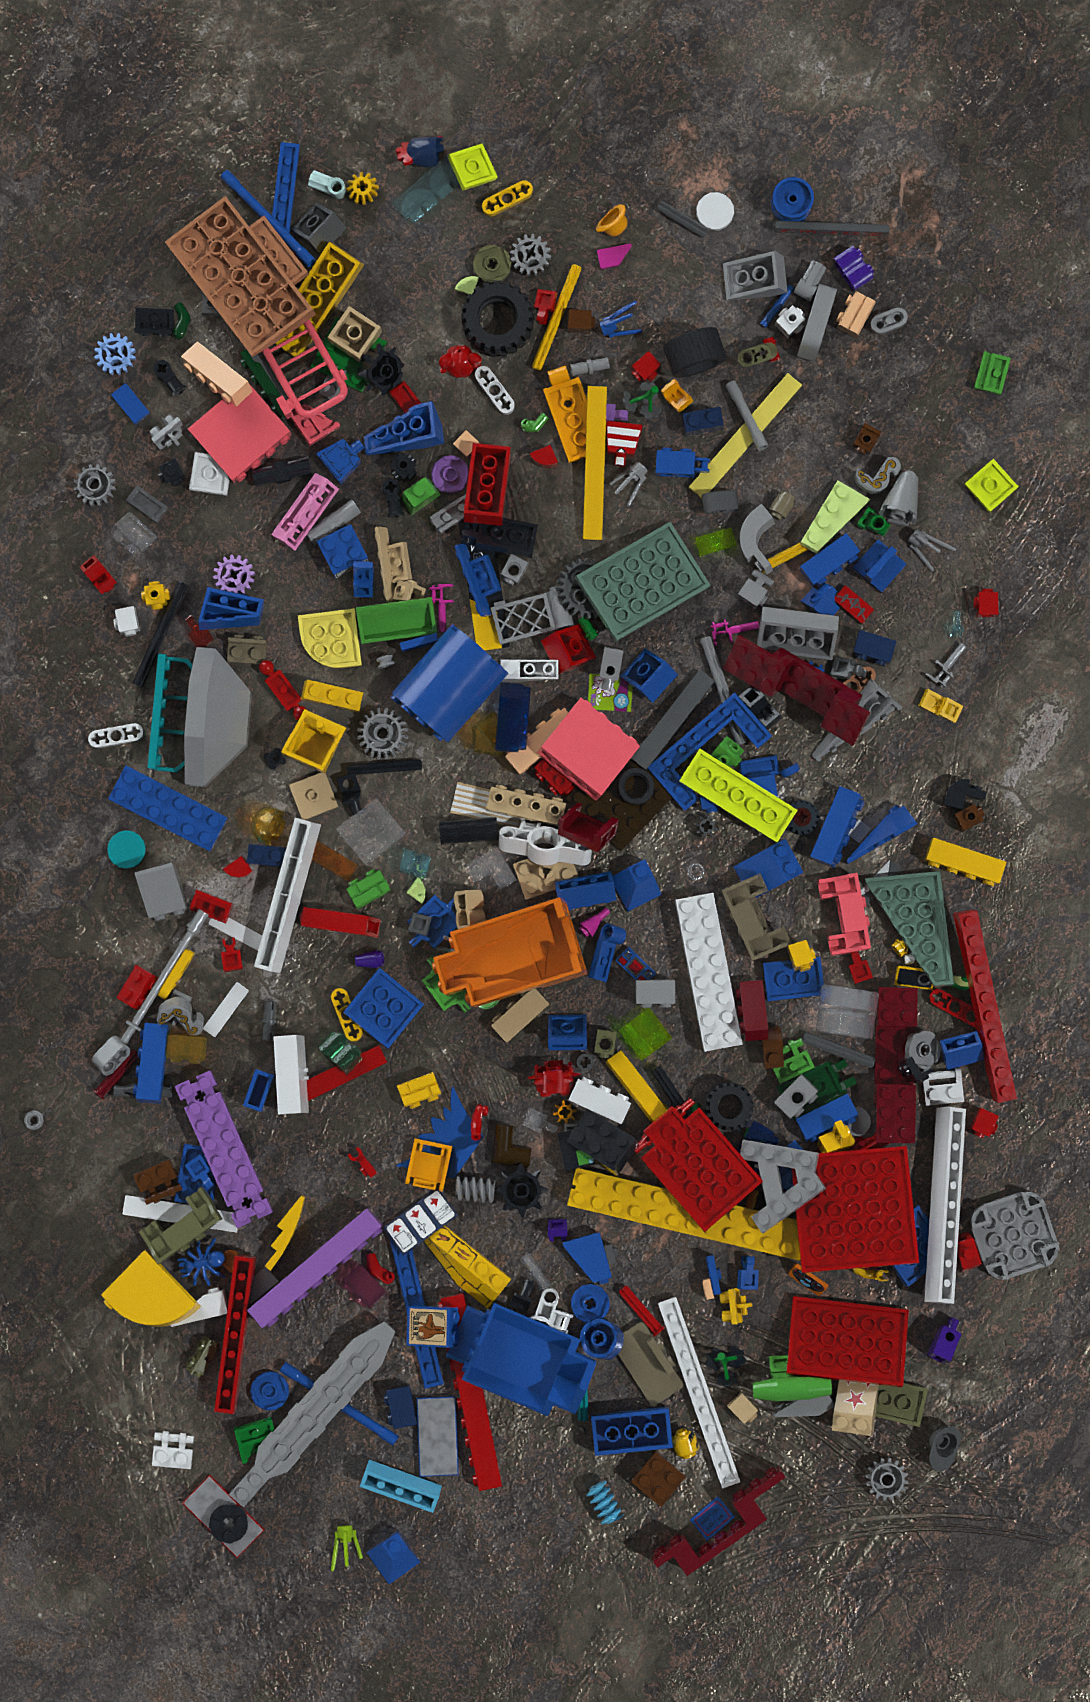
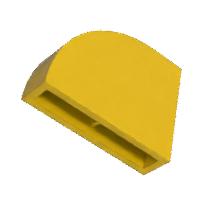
(149, 1294)

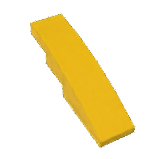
(288, 1225)

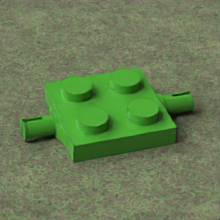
(444, 1001)

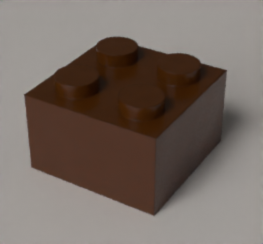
(658, 1478)

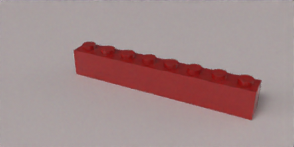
(235, 1334)

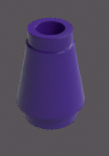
(370, 959)

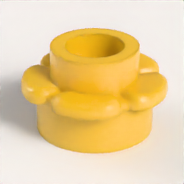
(900, 947)

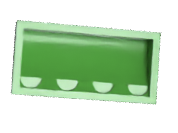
(396, 620)

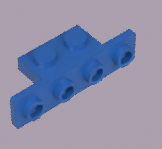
(480, 578)

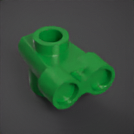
(871, 520)

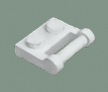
(946, 1092)

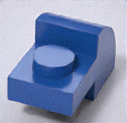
(363, 579)

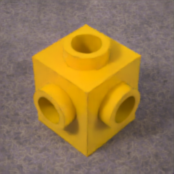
(159, 601)

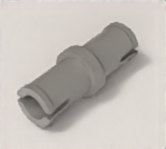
(589, 366)

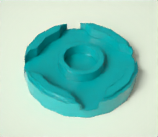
(126, 849)

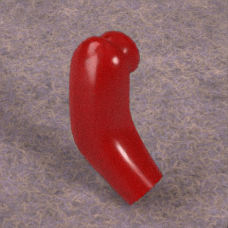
(476, 1121)
(378, 1271)

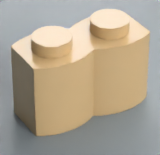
(469, 907)

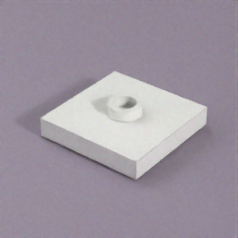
(208, 476)

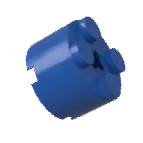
(591, 1341)

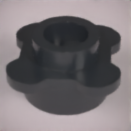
(274, 763)

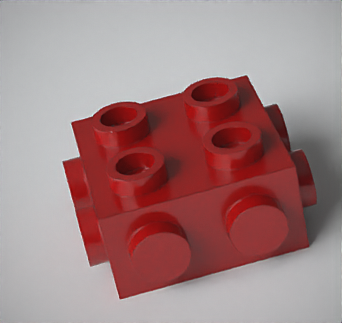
(557, 781)

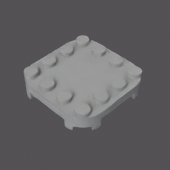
(1014, 1235)

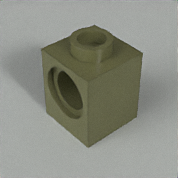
(611, 1036)

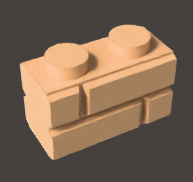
(855, 314)

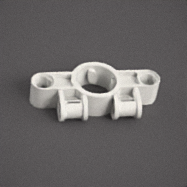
(524, 841)
(547, 1313)

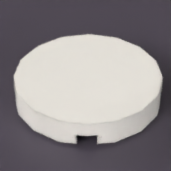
(715, 211)

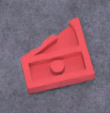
(313, 428)

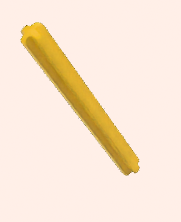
(556, 317)

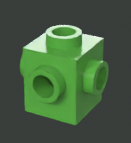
(728, 752)

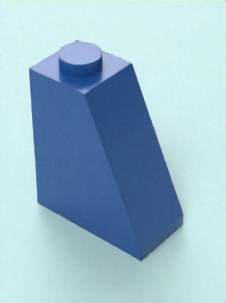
(590, 1256)

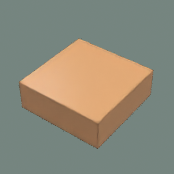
(465, 443)
(707, 1288)

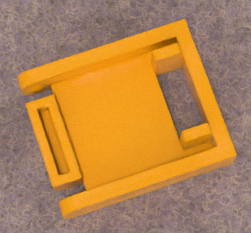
(426, 1167)

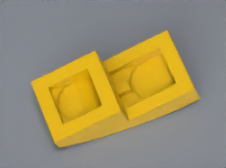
(940, 706)

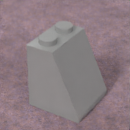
(161, 891)

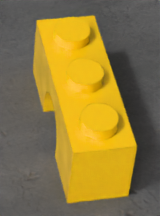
(331, 695)

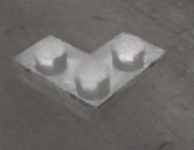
(493, 864)

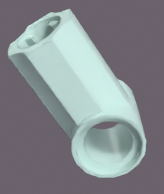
(326, 184)

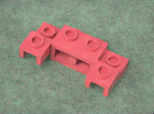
(850, 912)

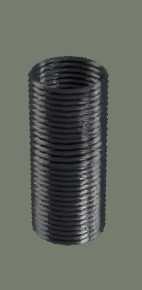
(470, 831)

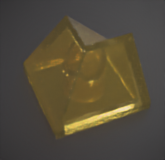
(485, 735)

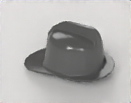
(944, 1446)

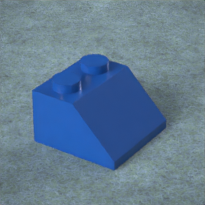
(649, 675)

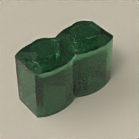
(340, 1052)

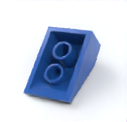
(775, 864)

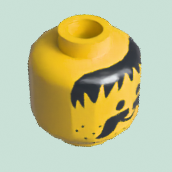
(685, 1443)

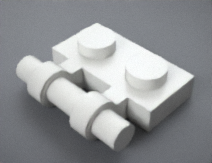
(173, 1456)

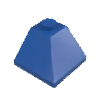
(636, 885)
(393, 1557)

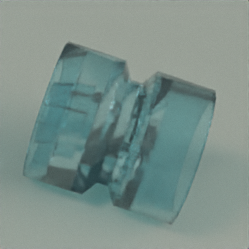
(415, 864)

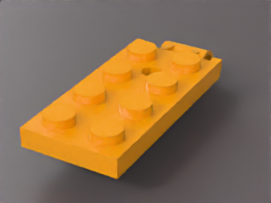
(568, 420)

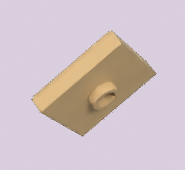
(313, 796)

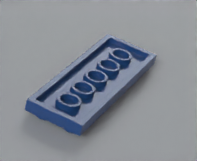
(168, 808)

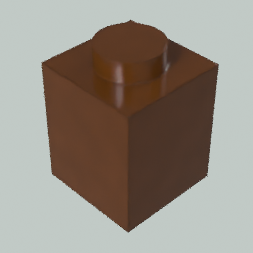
(580, 321)

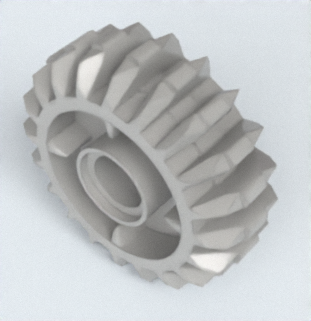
(379, 722)

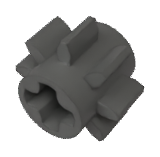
(701, 829)

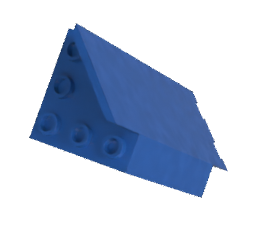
(522, 1359)

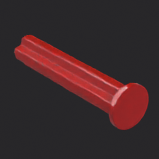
(641, 1310)

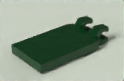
(827, 1082)

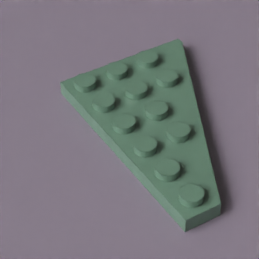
(918, 914)

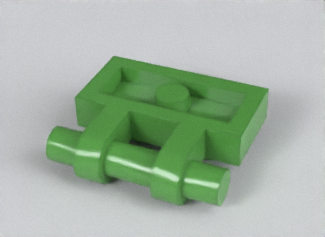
(794, 1065)

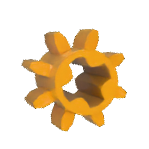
(560, 1109)

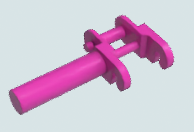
(441, 606)
(732, 630)

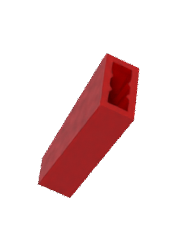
(340, 922)

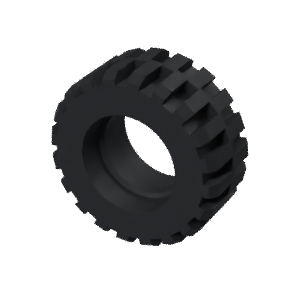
(493, 294)

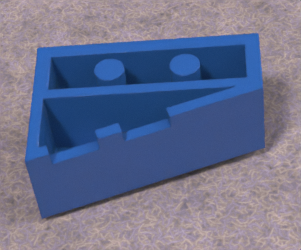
(229, 610)

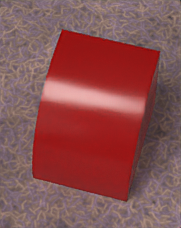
(544, 457)
(239, 868)

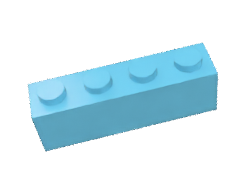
(401, 1486)

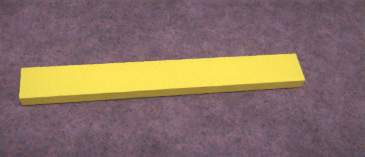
(742, 438)

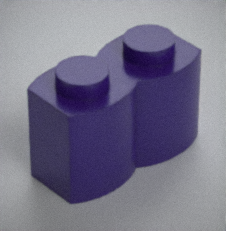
(853, 268)

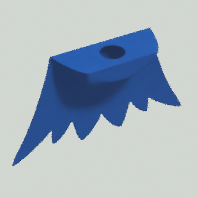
(452, 1132)

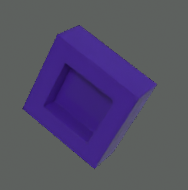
(557, 1227)

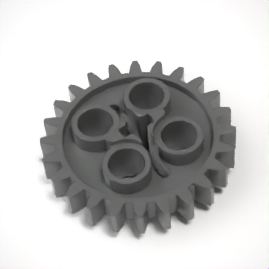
(567, 581)

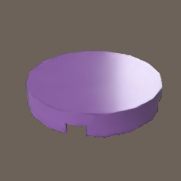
(450, 474)

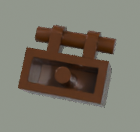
(155, 1176)

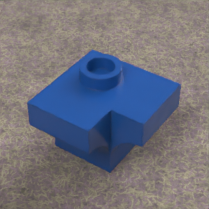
(821, 600)

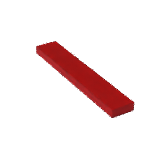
(335, 1077)

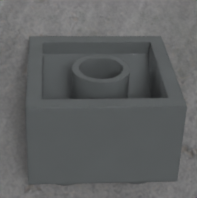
(318, 227)

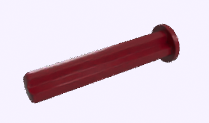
(113, 1078)

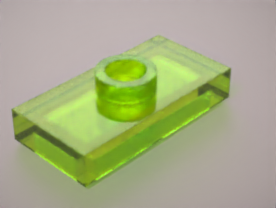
(715, 542)

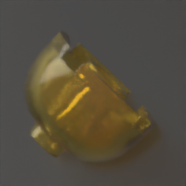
(267, 824)

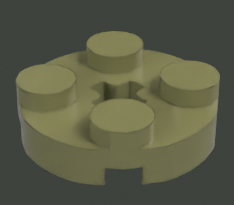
(482, 259)

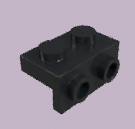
(154, 320)
(908, 1069)

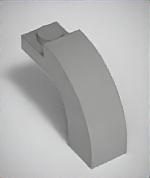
(753, 527)

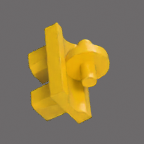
(737, 1306)

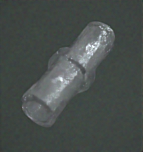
(535, 1271)

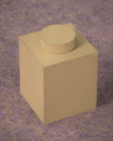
(743, 1408)

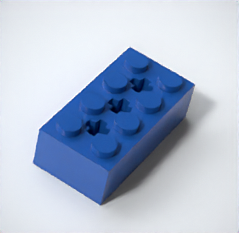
(641, 1440)

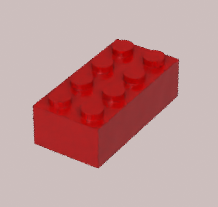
(487, 484)

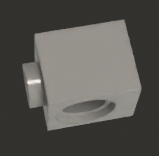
(514, 561)

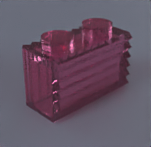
(364, 1286)

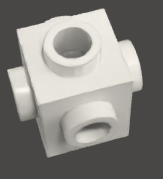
(789, 327)

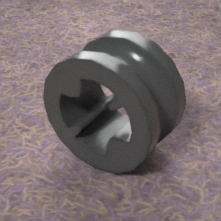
(580, 1057)

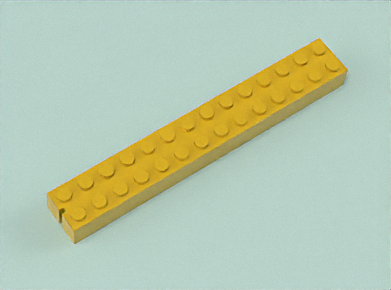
(660, 1209)

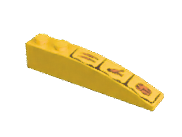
(468, 1266)

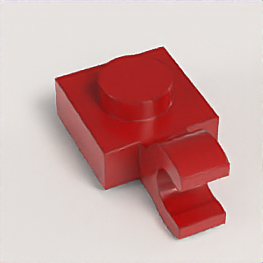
(544, 302)
(859, 969)
(366, 1167)

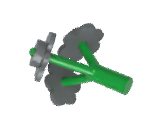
(646, 394)

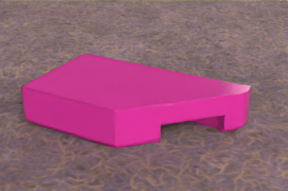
(612, 256)

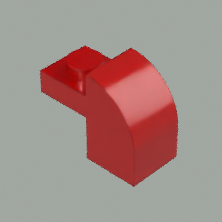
(98, 575)

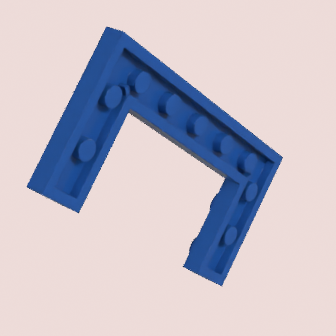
(729, 710)

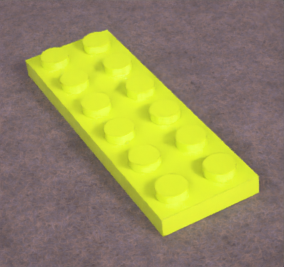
(738, 795)

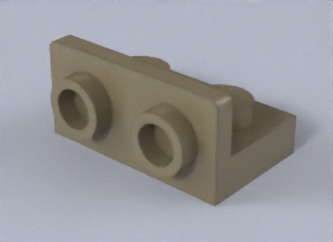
(246, 650)

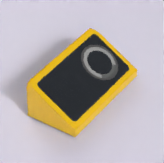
(912, 977)

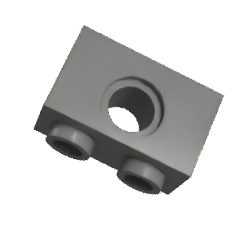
(802, 1086)

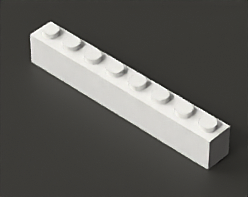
(287, 895)

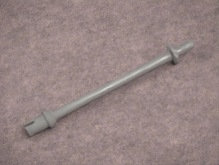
(192, 929)

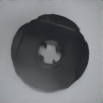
(217, 1523)

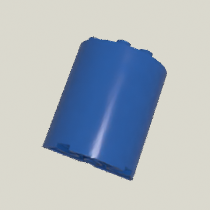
(449, 683)

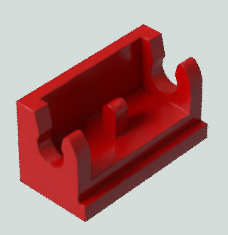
(213, 906)

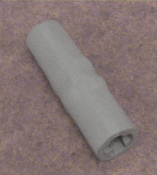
(333, 522)

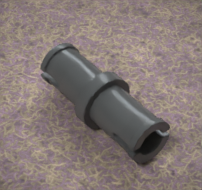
(269, 1020)

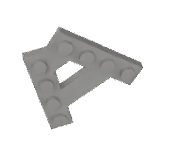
(780, 1203)

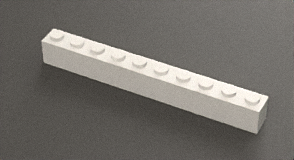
(945, 1205)

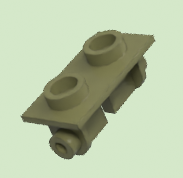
(205, 1348)

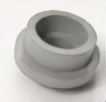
(27, 1120)

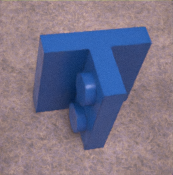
(879, 565)
(567, 1032)

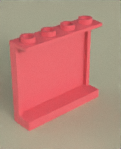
(240, 434)
(588, 749)

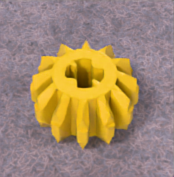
(355, 189)

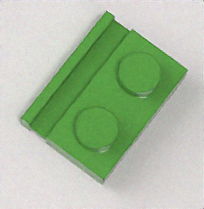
(992, 373)

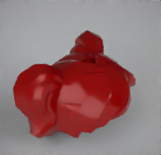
(459, 361)

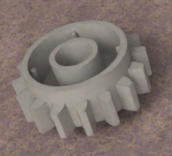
(94, 495)
(877, 1473)

